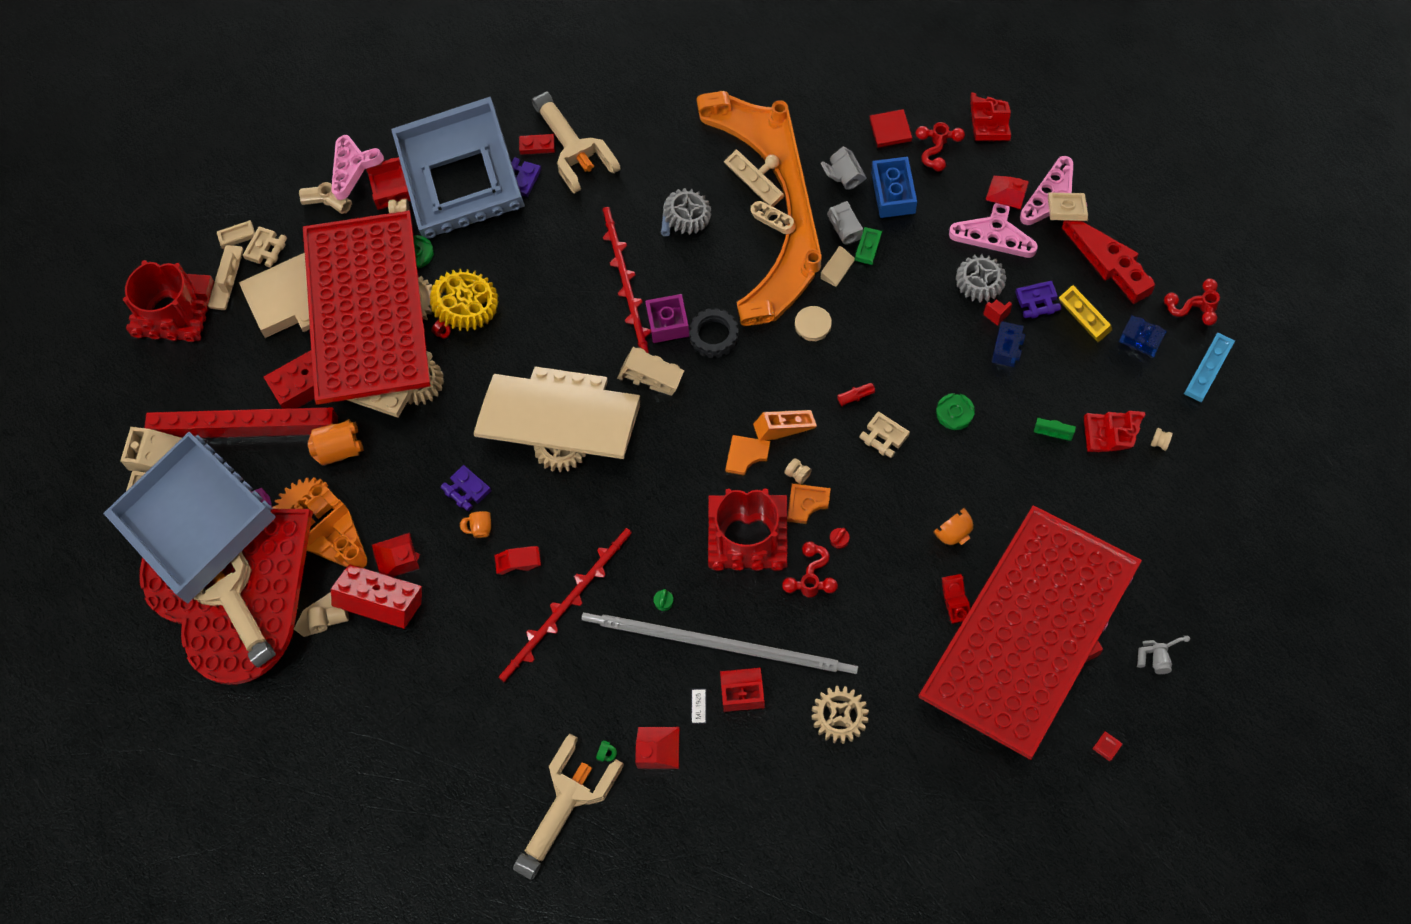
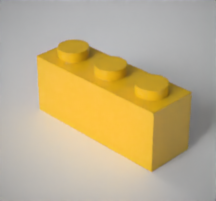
(1085, 313)

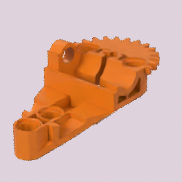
(334, 535)

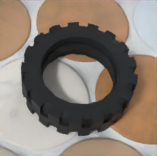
(713, 349)

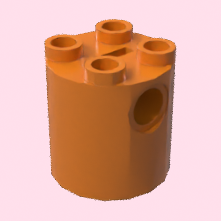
(334, 442)

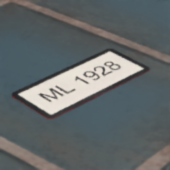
(698, 706)

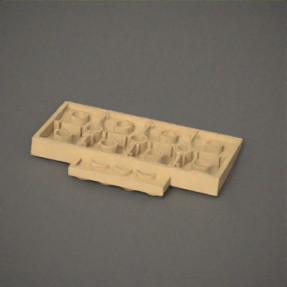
(279, 296)
(559, 412)

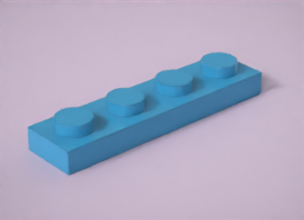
(1209, 367)

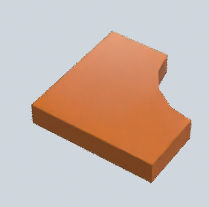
(746, 452)
(805, 501)

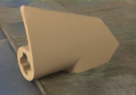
(319, 616)

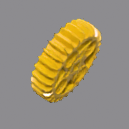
(463, 300)

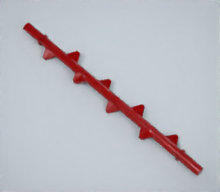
(625, 275)
(558, 609)

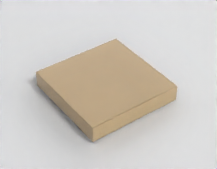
(1067, 206)

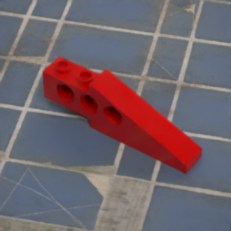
(1097, 249)

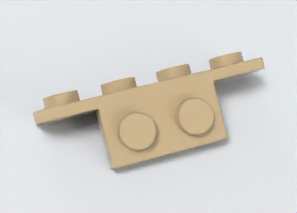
(225, 277)

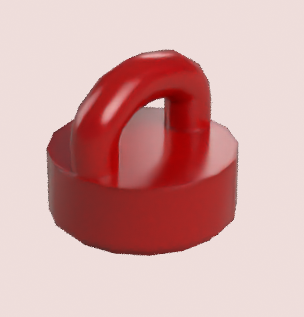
(439, 327)
(839, 538)

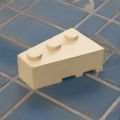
(651, 371)

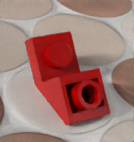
(518, 558)
(955, 598)

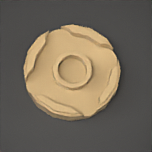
(813, 323)

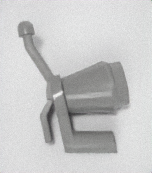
(1161, 659)

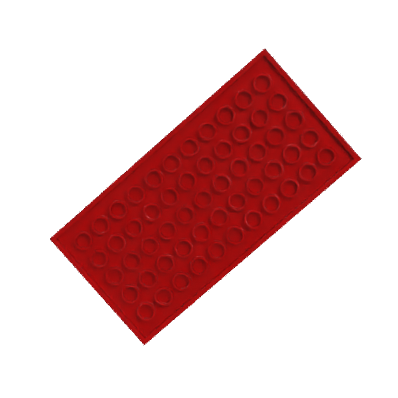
(364, 308)
(1030, 631)

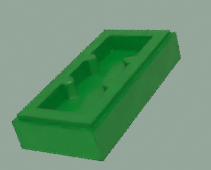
(1054, 428)

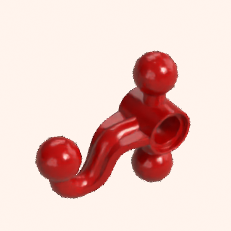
(923, 133)
(1210, 294)
(829, 585)

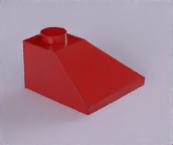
(1007, 191)
(395, 556)
(657, 748)

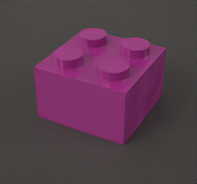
(667, 318)

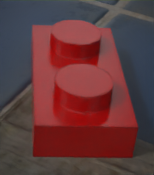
(537, 144)

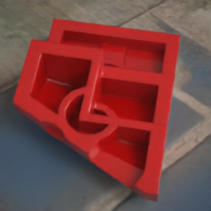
(990, 118)
(1112, 430)

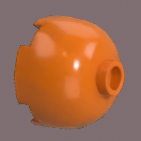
(956, 529)

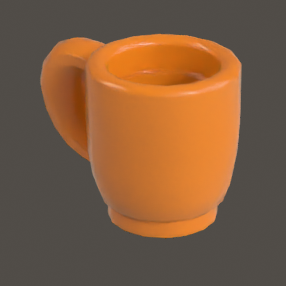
(479, 524)

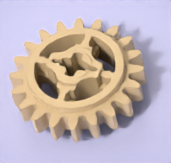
(560, 458)
(833, 721)

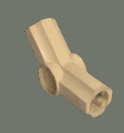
(324, 194)

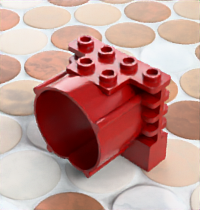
(179, 319)
(747, 508)

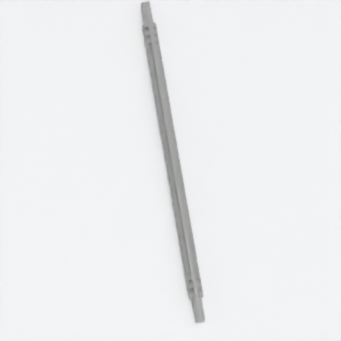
(720, 643)

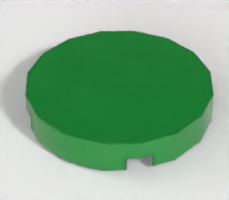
(423, 250)
(955, 411)

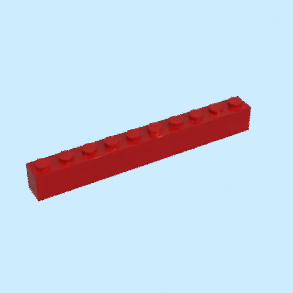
(241, 422)

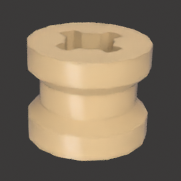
(1161, 439)

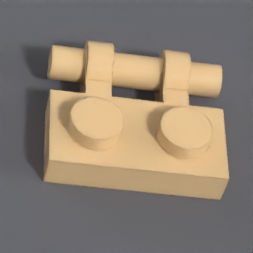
(260, 244)
(887, 430)

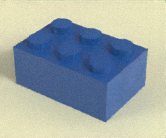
(894, 187)

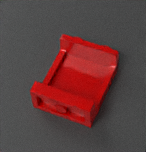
(388, 182)

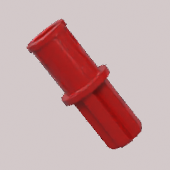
(855, 394)

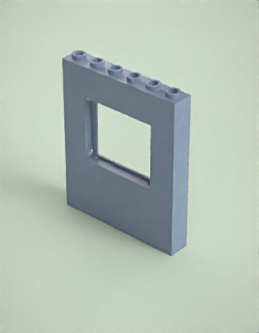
(447, 139)

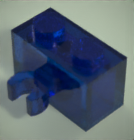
(1142, 335)
(1007, 344)

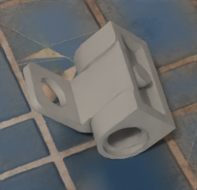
(844, 168)
(845, 223)

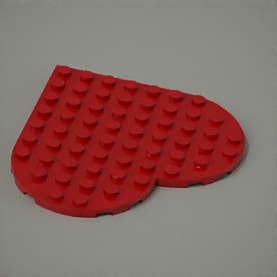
(271, 596)

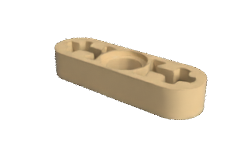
(777, 223)

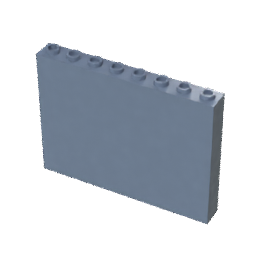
(190, 516)

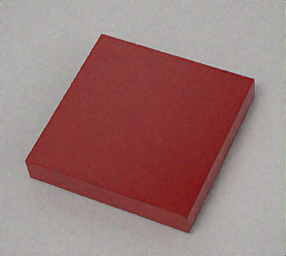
(890, 128)

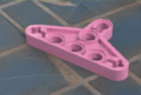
(351, 171)
(1063, 185)
(986, 230)

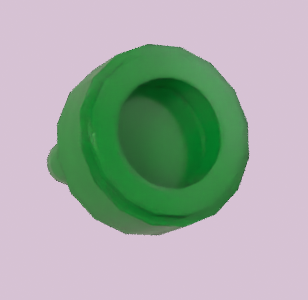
(663, 600)
(601, 755)

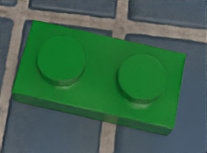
(868, 245)

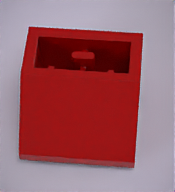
(742, 689)

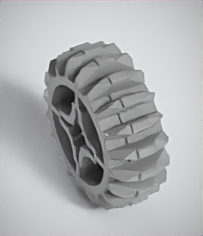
(682, 215)
(976, 286)

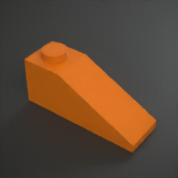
(783, 423)

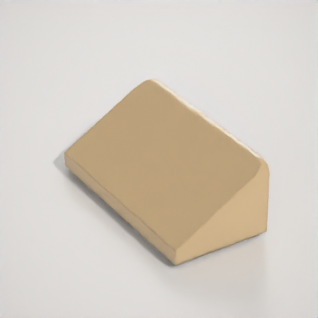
(837, 266)

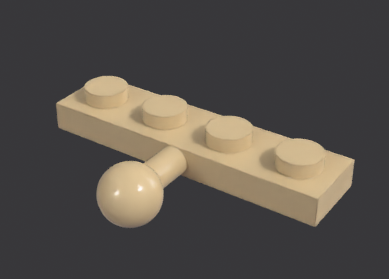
(755, 178)

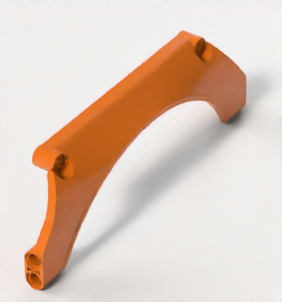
(771, 133)

